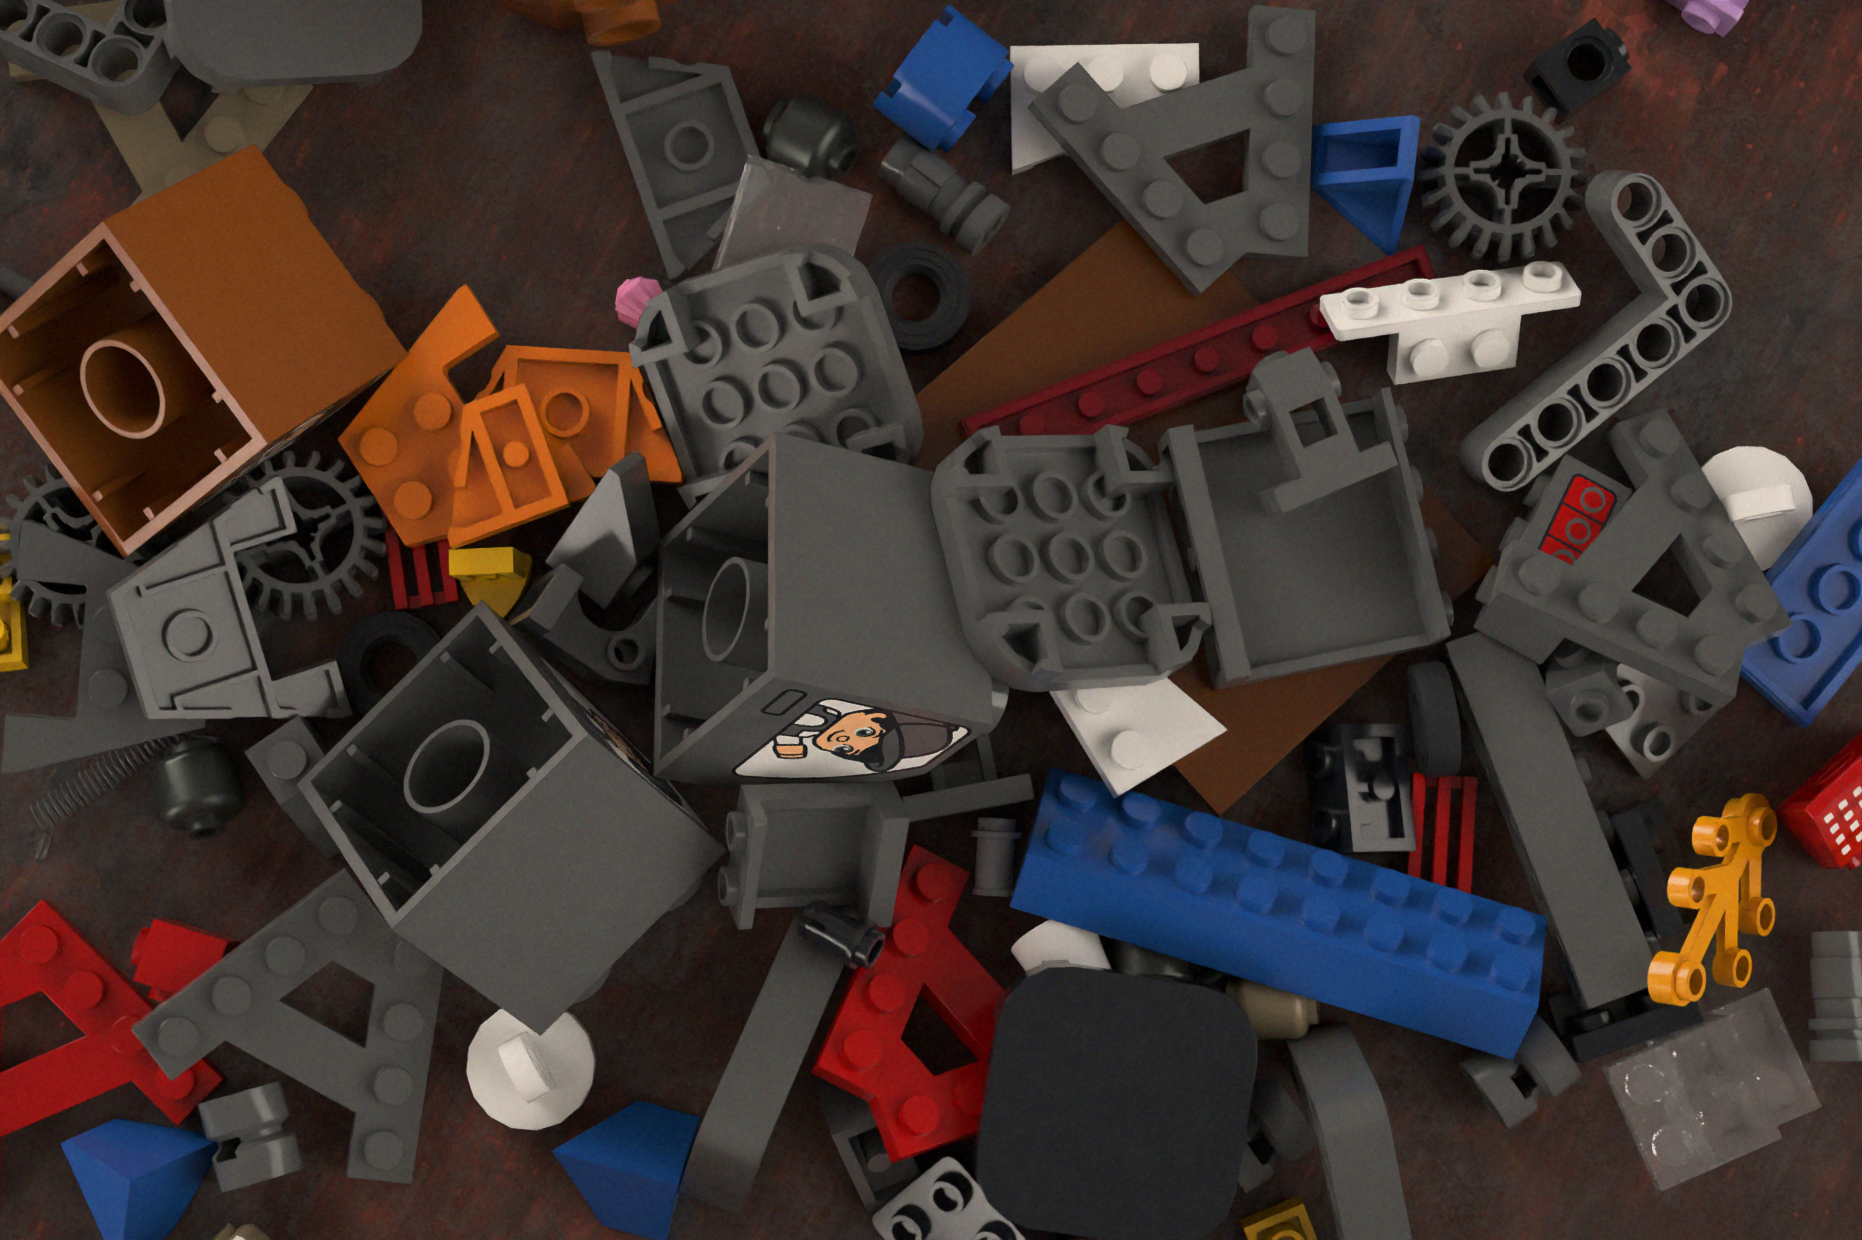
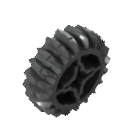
(1529, 176)
(46, 505)
(327, 524)

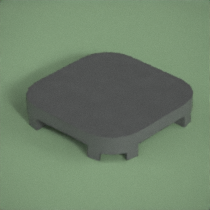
(291, 40)
(780, 348)
(1065, 560)

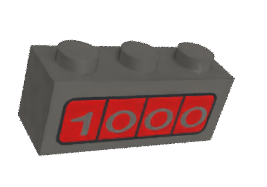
(1562, 520)

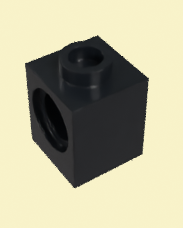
(1555, 84)

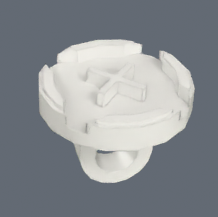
(1762, 498)
(527, 1076)

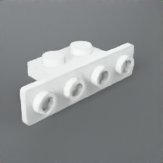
(1452, 321)

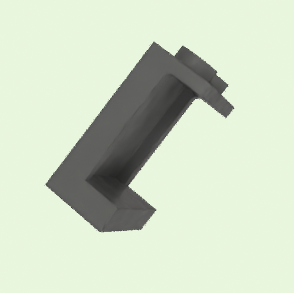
(812, 844)

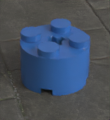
(941, 80)

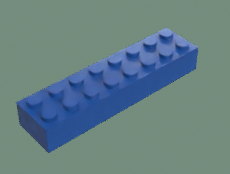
(1283, 913)

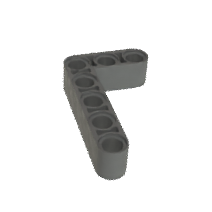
(103, 50)
(1615, 342)
(762, 1070)
(1350, 1133)

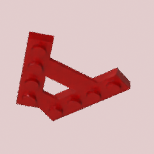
(56, 958)
(864, 1039)

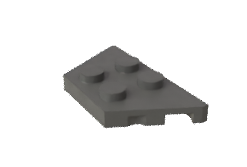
(683, 147)

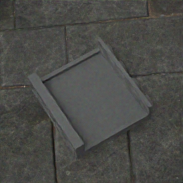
(1311, 584)

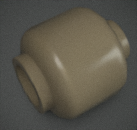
(1273, 1011)

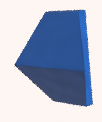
(1367, 173)
(632, 1166)
(138, 1175)

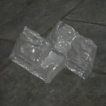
(1712, 1089)

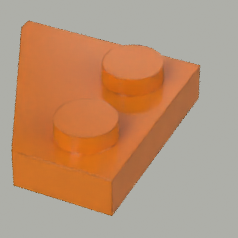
(502, 468)

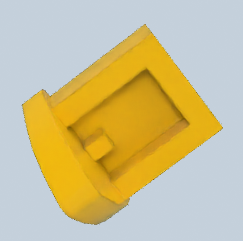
(492, 575)

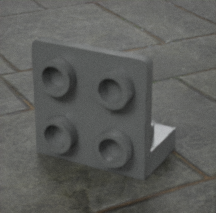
(1660, 718)

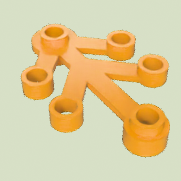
(1741, 837)

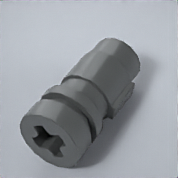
(944, 194)
(1836, 996)

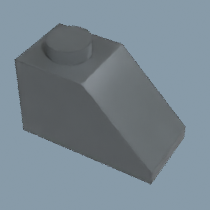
(613, 535)
(282, 762)
(862, 1147)

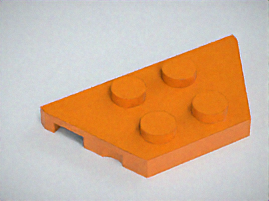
(593, 405)

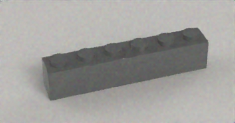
(1552, 820)

